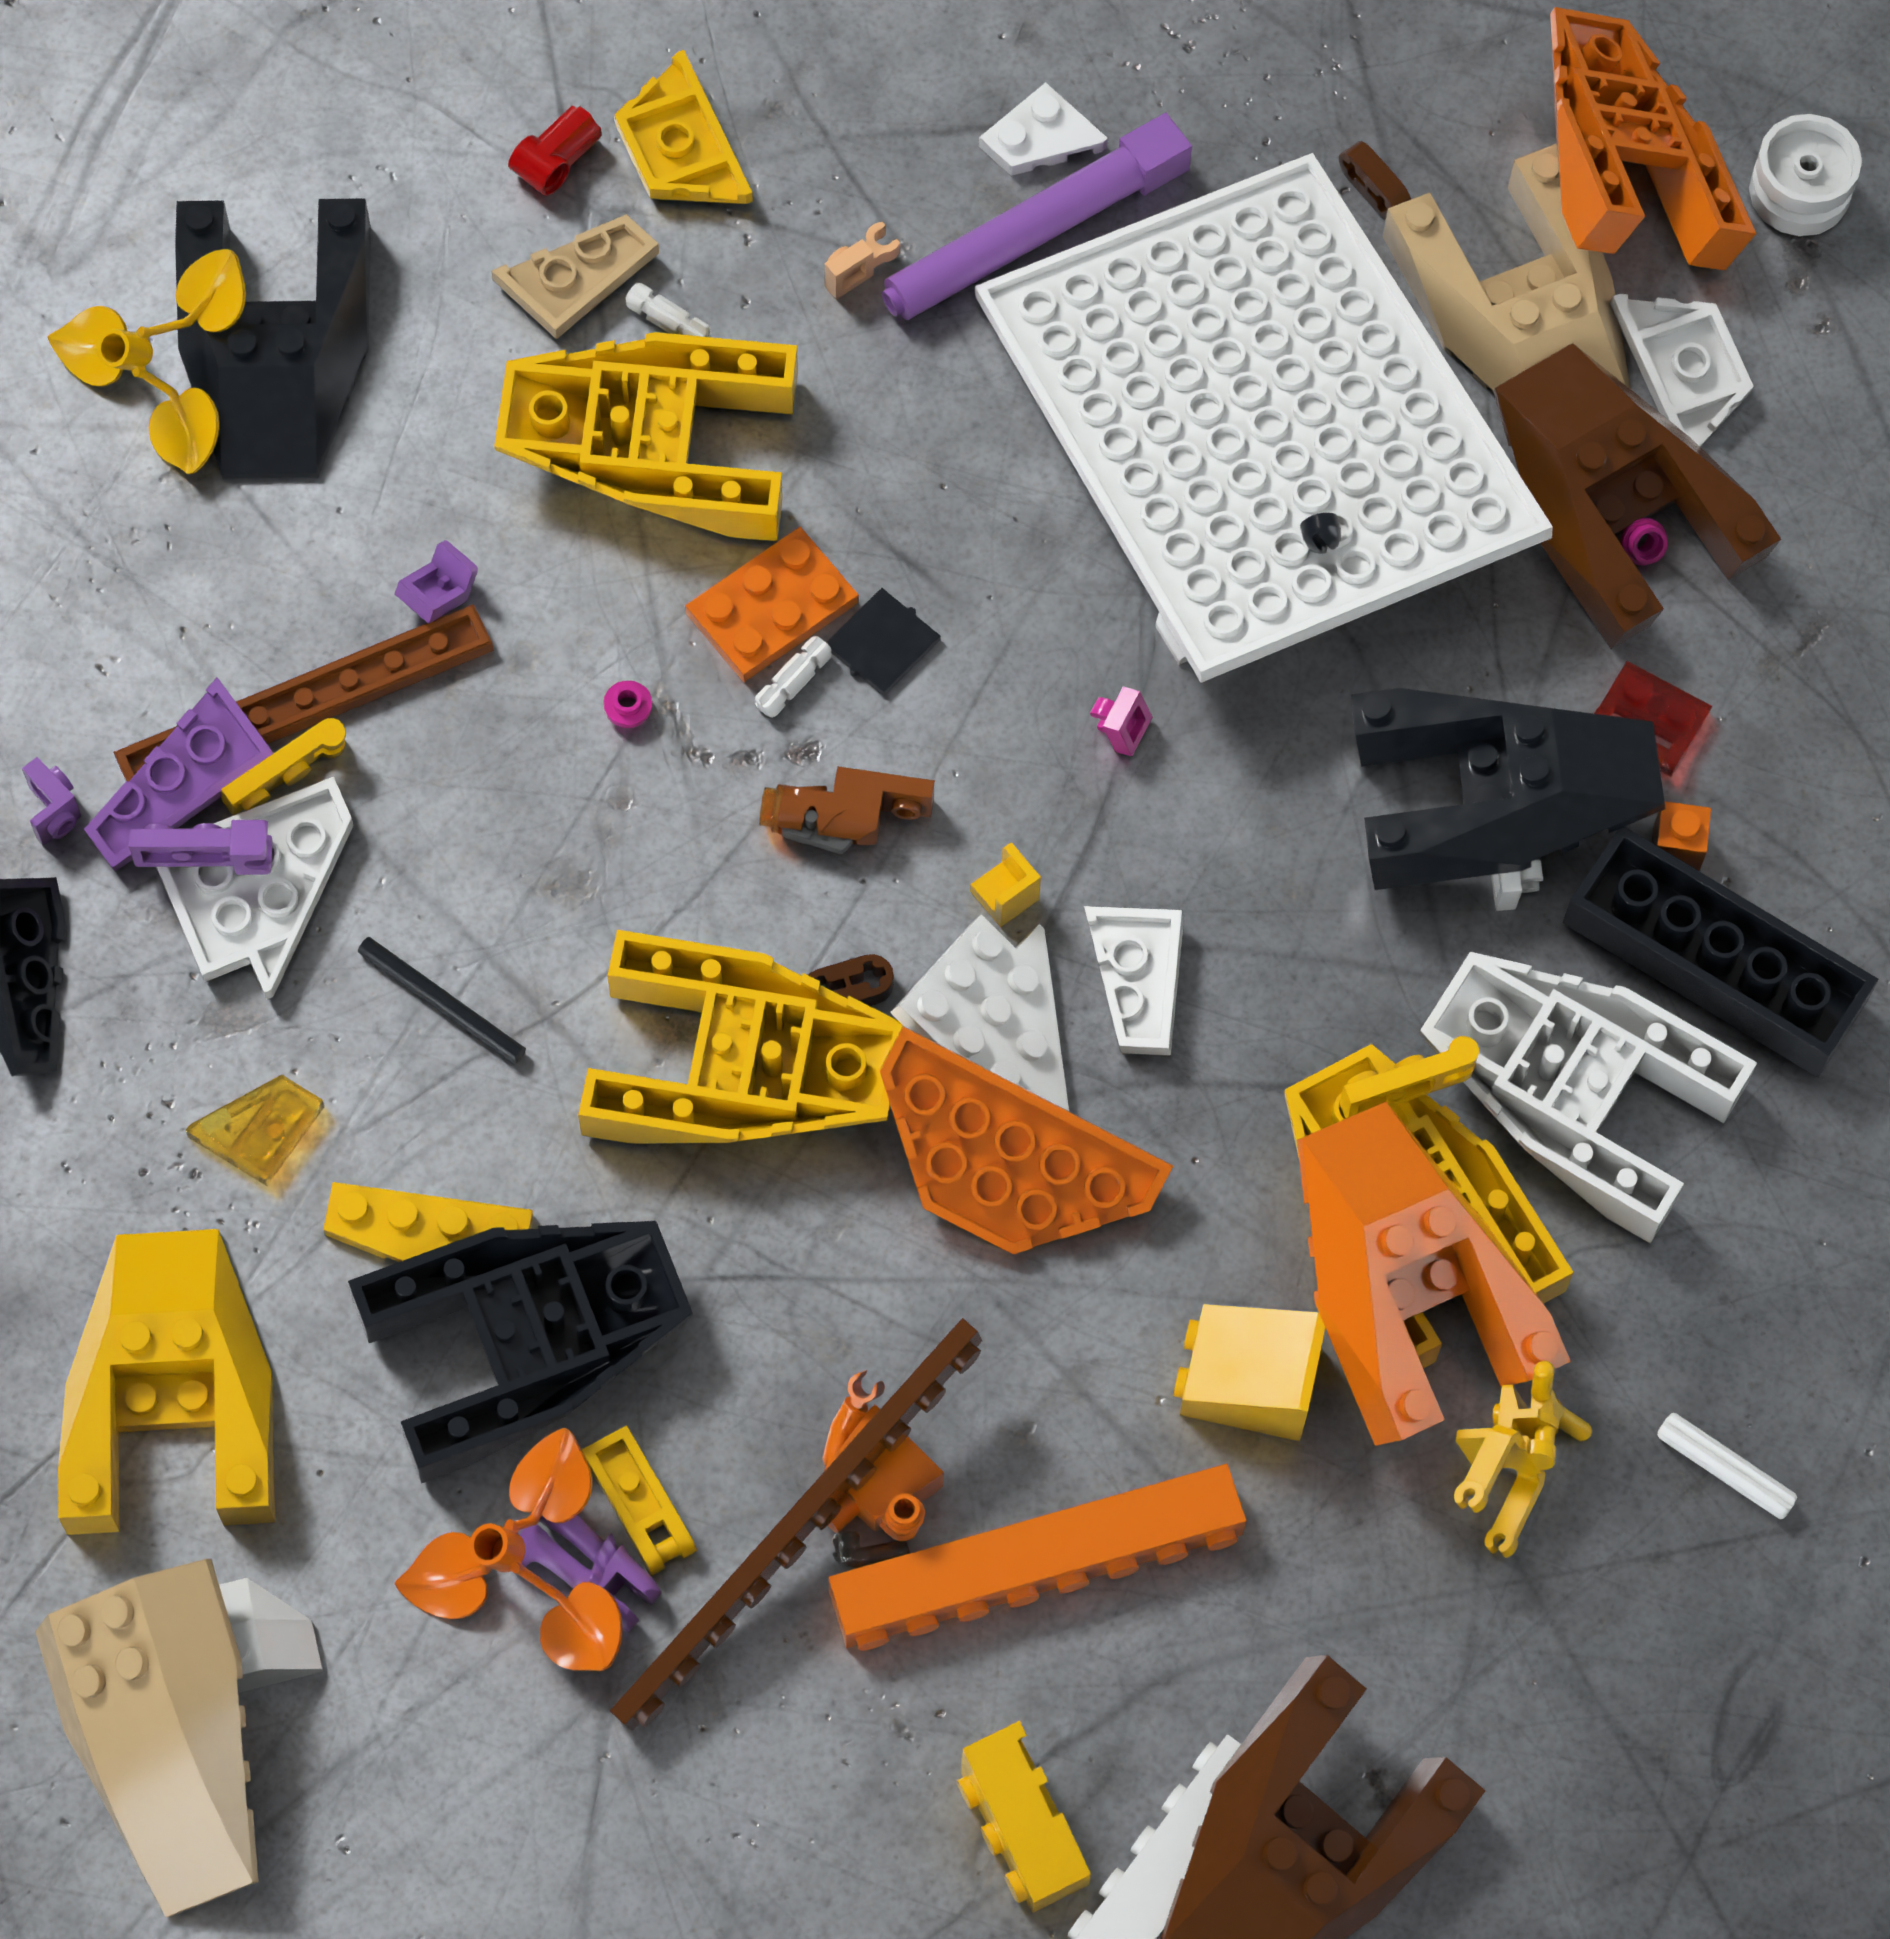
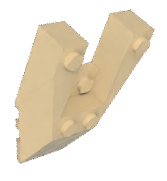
(1519, 314)

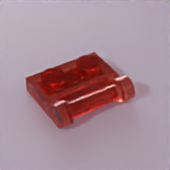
(1674, 712)

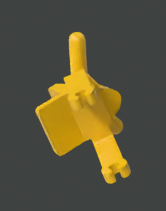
(1518, 1441)

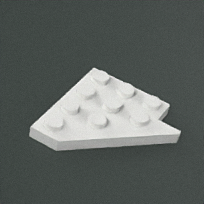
(262, 917)
(993, 1008)

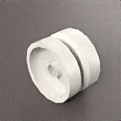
(1805, 174)

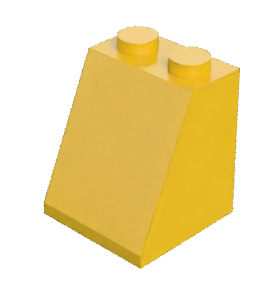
(1251, 1368)

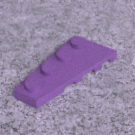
(181, 775)

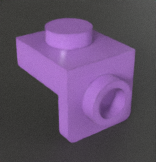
(439, 584)
(54, 792)

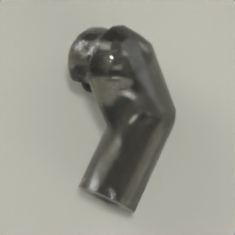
(851, 1554)

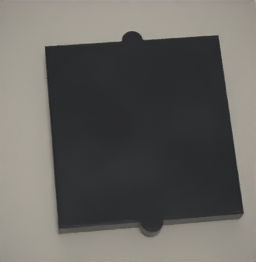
(883, 641)

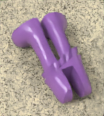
(611, 1565)

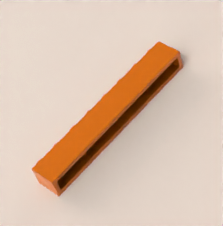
(1037, 1557)

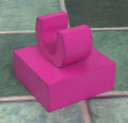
(1123, 719)

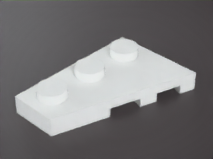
(1140, 973)

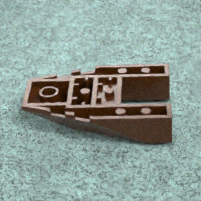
(1605, 460)
(1282, 1859)

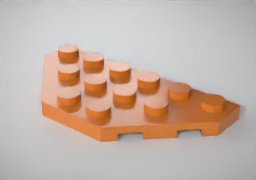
(1005, 1156)

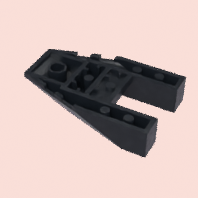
(283, 363)
(1527, 780)
(553, 1317)

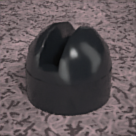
(1321, 531)

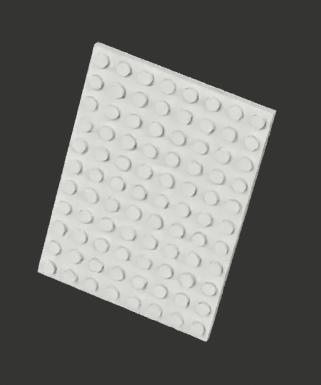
(1250, 375)

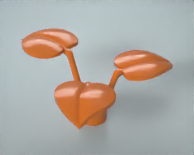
(449, 1571)

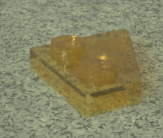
(259, 1127)

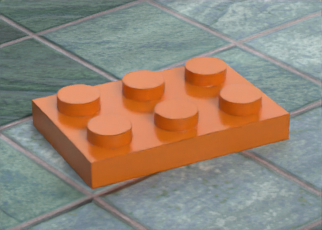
(772, 604)

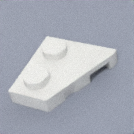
(1040, 133)

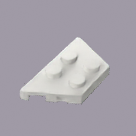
(1685, 361)

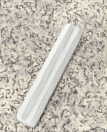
(1727, 1466)

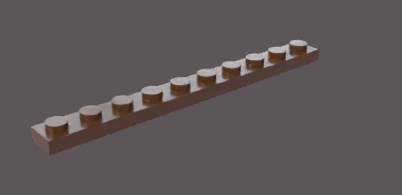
(785, 1541)

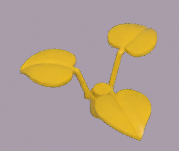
(100, 347)

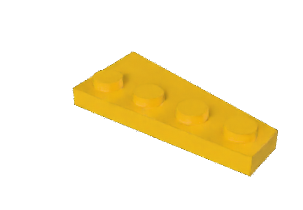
(408, 1223)

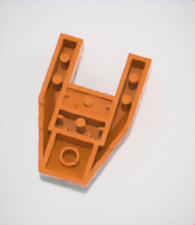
(1619, 110)
(1396, 1243)

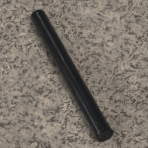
(441, 1000)

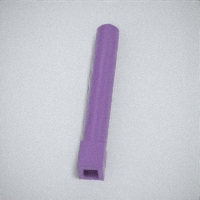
(1142, 163)

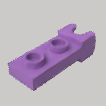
(242, 846)

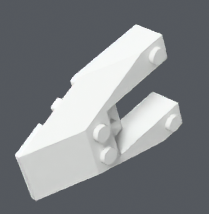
(1560, 1059)

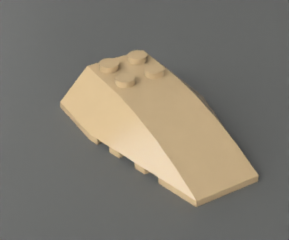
(158, 1725)

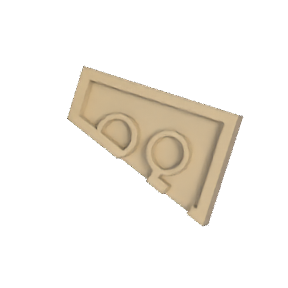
(573, 279)

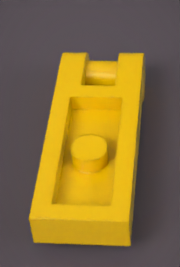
(285, 765)
(1411, 1078)
(638, 1498)

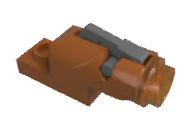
(849, 812)

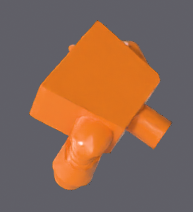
(900, 1482)

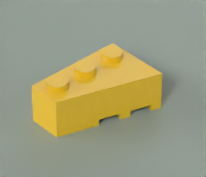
(1021, 1819)

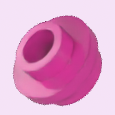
(1652, 549)
(627, 716)

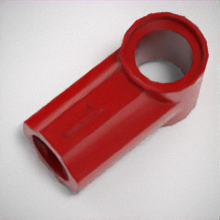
(547, 159)

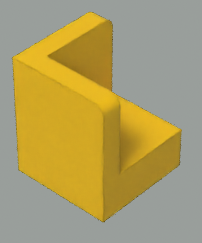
(1008, 886)

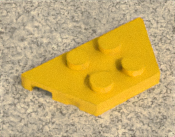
(680, 141)

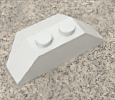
(270, 1635)

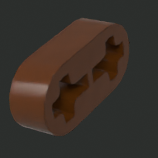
(1372, 178)
(851, 972)

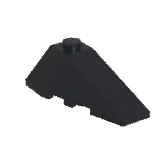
(29, 972)

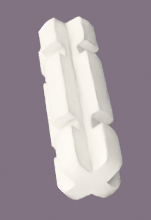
(664, 312)
(793, 676)

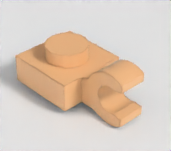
(856, 264)

